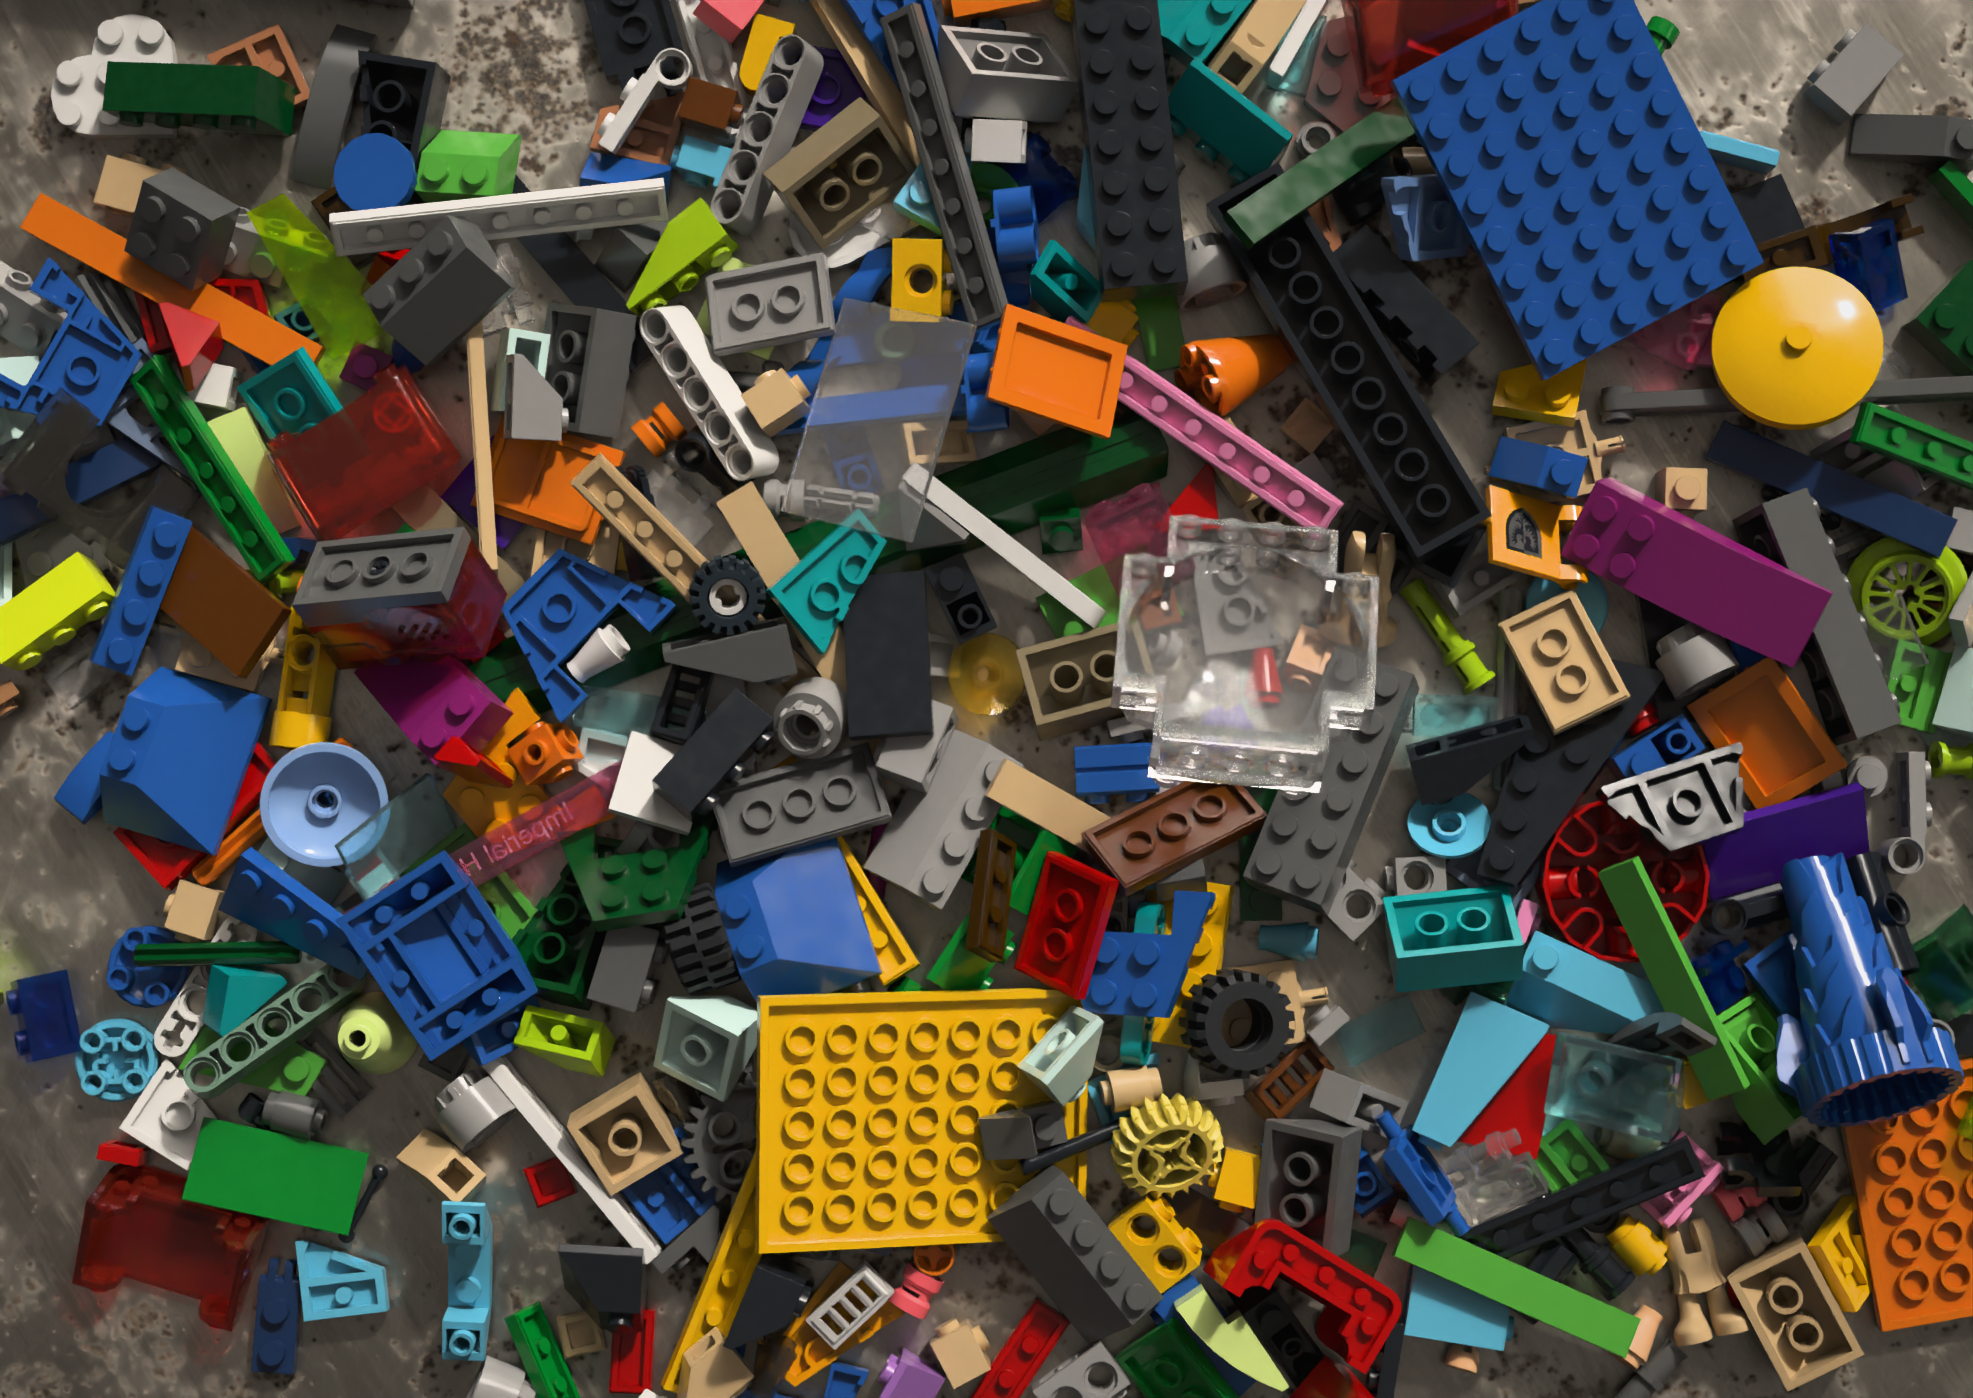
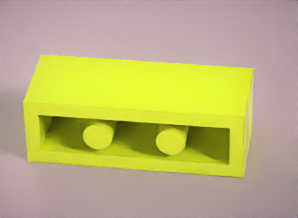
(52, 611)

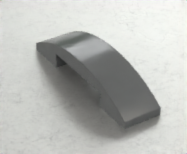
(330, 106)
(1663, 1034)

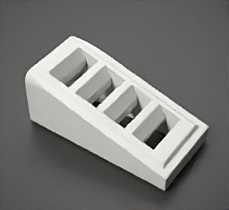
(874, 1281)

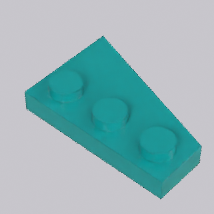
(824, 582)

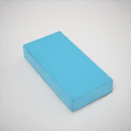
(1740, 153)

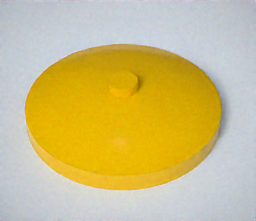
(1796, 348)

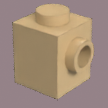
(777, 400)
(1682, 489)
(193, 911)
(961, 1351)

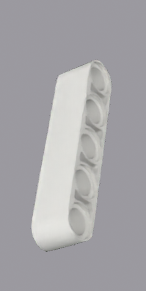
(708, 392)

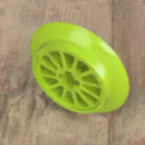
(1889, 552)

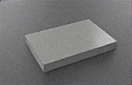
(770, 304)

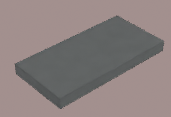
(801, 805)

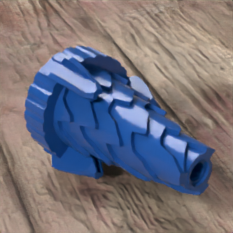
(1863, 1033)

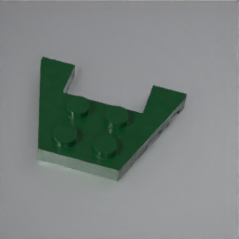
(639, 885)

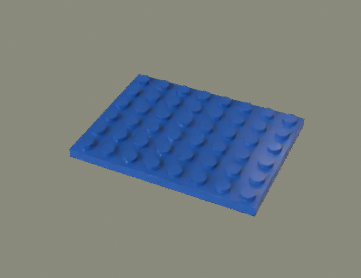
(1576, 175)

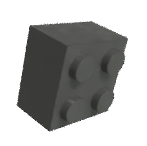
(182, 228)
(628, 967)

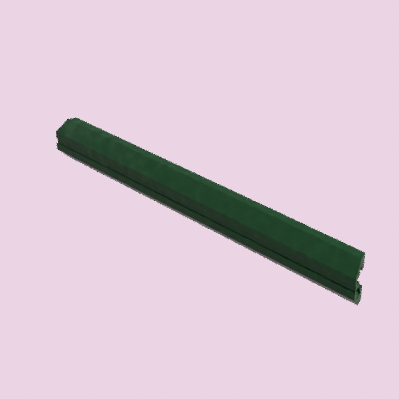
(1006, 487)

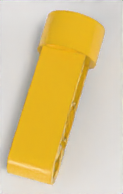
(299, 719)

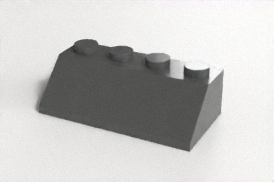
(1074, 1256)

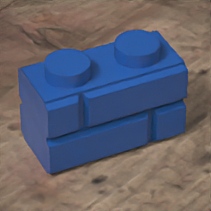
(1113, 771)

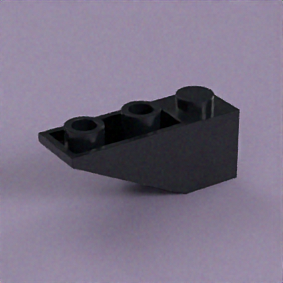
(1279, 1331)

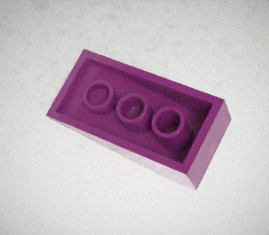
(436, 702)

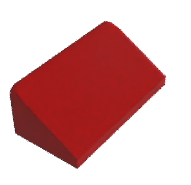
(471, 764)

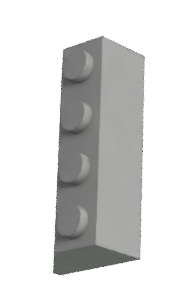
(939, 830)

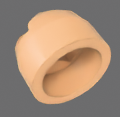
(1461, 1360)

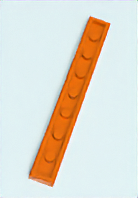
(105, 253)

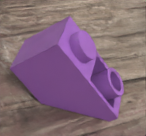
(909, 1377)

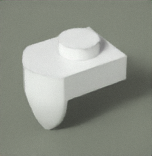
(1219, 1090)

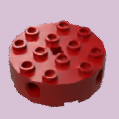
(1576, 900)

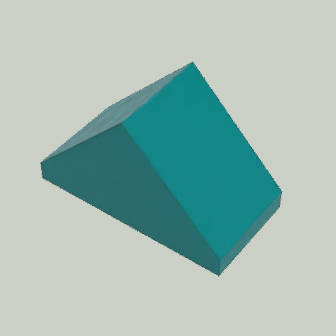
(236, 994)

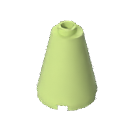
(374, 1035)

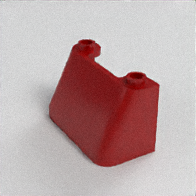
(1356, 1307)

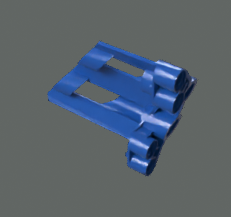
(1015, 249)

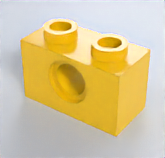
(909, 258)

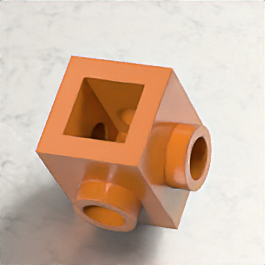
(546, 753)

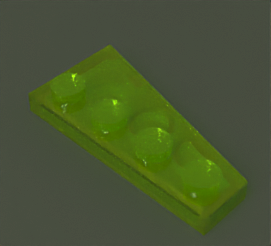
(322, 282)

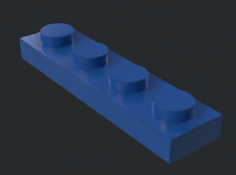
(141, 591)

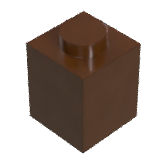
(711, 108)

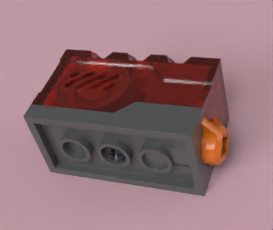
(400, 598)

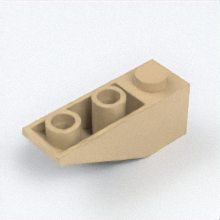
(1253, 41)

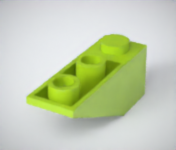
(683, 254)

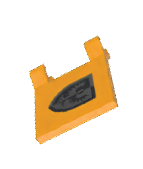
(1526, 536)

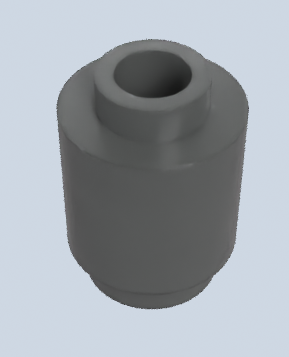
(294, 1114)

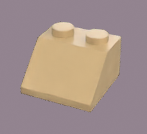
(624, 1133)

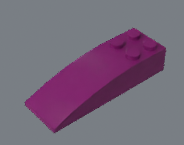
(1695, 572)

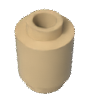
(1130, 1087)

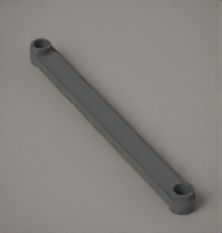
(1621, 404)

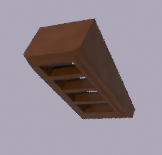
(1261, 1103)

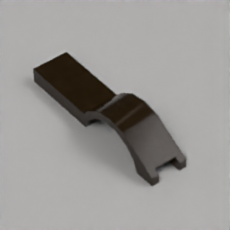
(1812, 247)

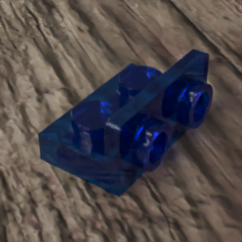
(1050, 183)
(1871, 262)
(1719, 973)
(44, 1016)

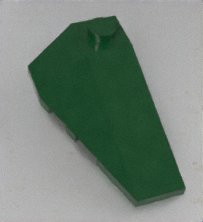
(562, 940)

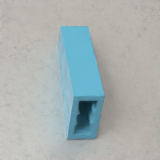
(1477, 1063)

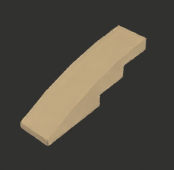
(1043, 803)

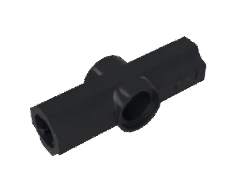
(1885, 907)

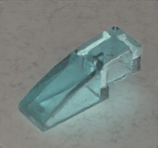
(621, 711)

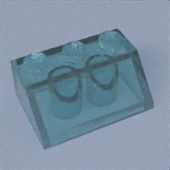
(1615, 1087)

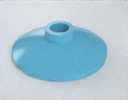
(1462, 815)

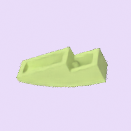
(246, 448)
(1229, 1337)

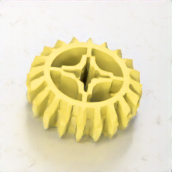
(1164, 1134)

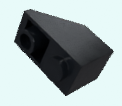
(960, 598)

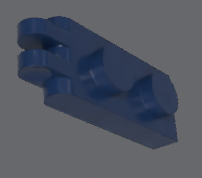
(277, 1320)

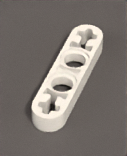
(198, 981)

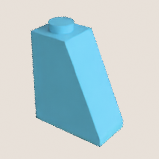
(1452, 1313)

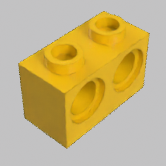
(1146, 1245)

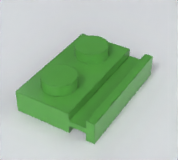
(1920, 691)
(1568, 1156)

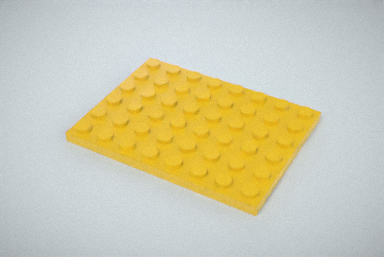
(877, 1113)

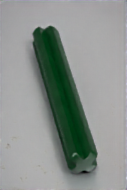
(216, 954)

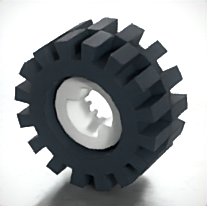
(746, 584)

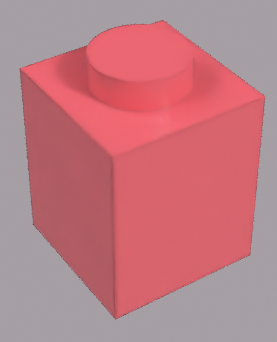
(727, 16)

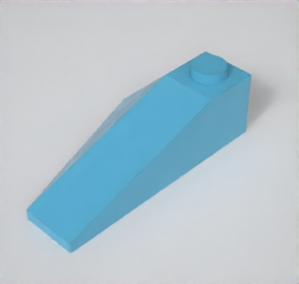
(1578, 989)

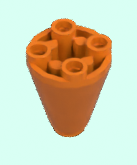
(1230, 369)

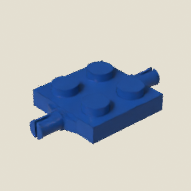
(1420, 1175)

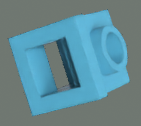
(700, 161)

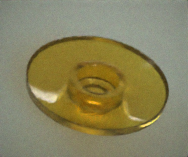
(1004, 681)

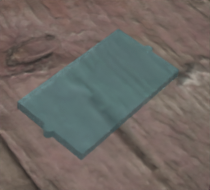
(395, 836)

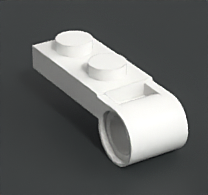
(637, 96)

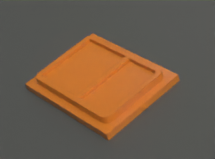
(1056, 372)
(535, 487)
(1779, 733)

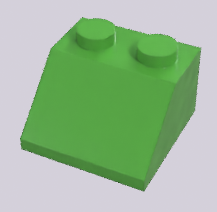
(467, 165)

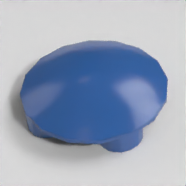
(144, 985)

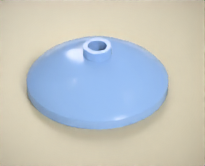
(297, 819)

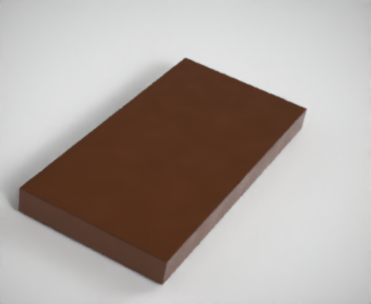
(222, 605)
(1172, 831)

